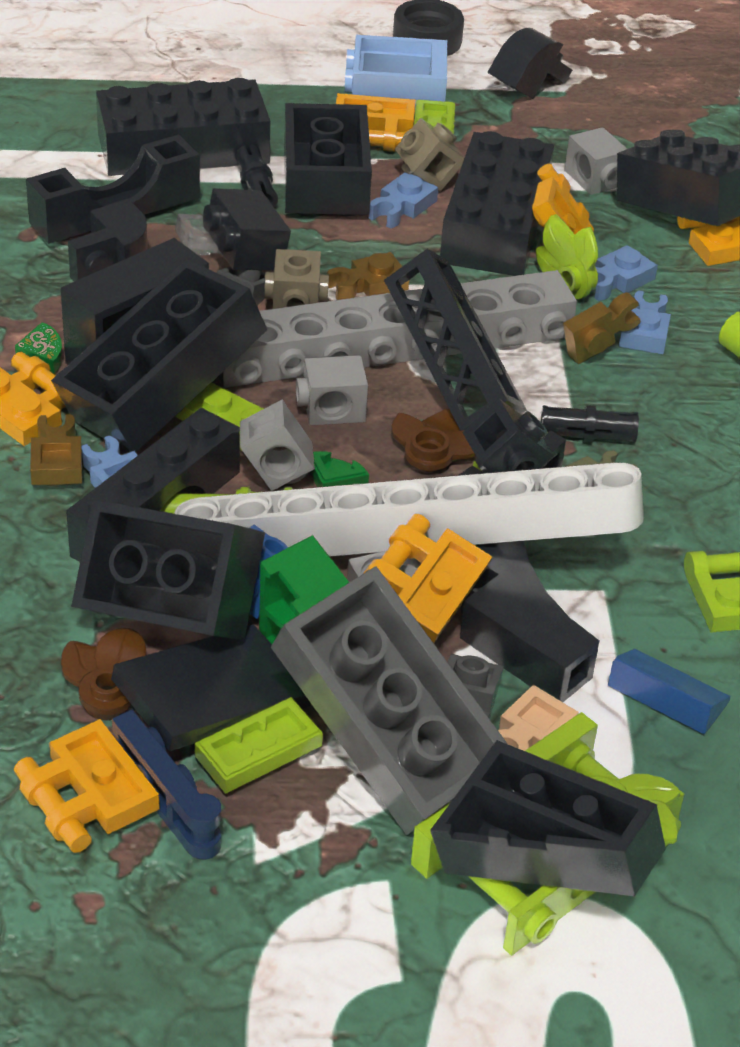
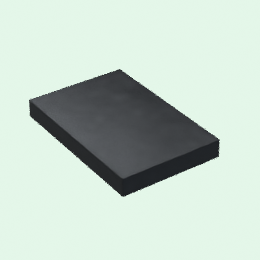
(206, 685)

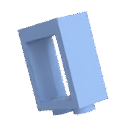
(397, 68)

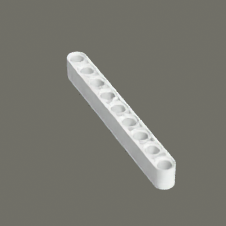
(474, 506)

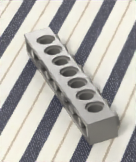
(509, 308)

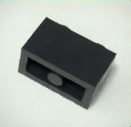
(245, 228)

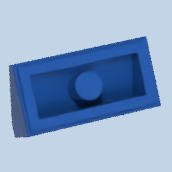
(667, 690)

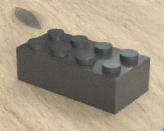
(387, 696)

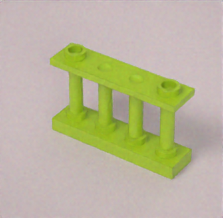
(536, 915)

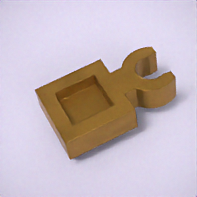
(365, 276)
(595, 327)
(56, 454)

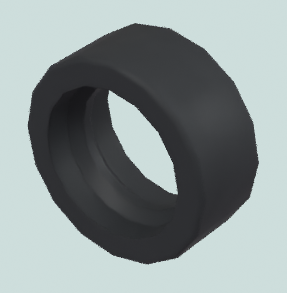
(430, 21)

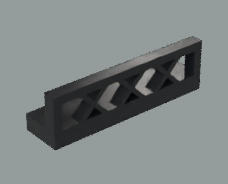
(463, 325)

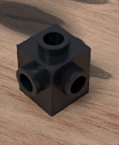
(508, 440)

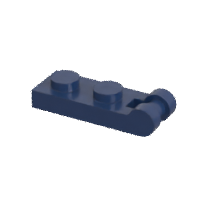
(189, 815)

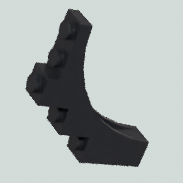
(519, 623)

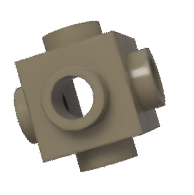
(430, 153)
(296, 279)

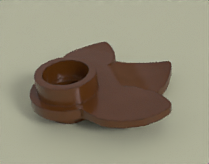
(431, 442)
(92, 669)

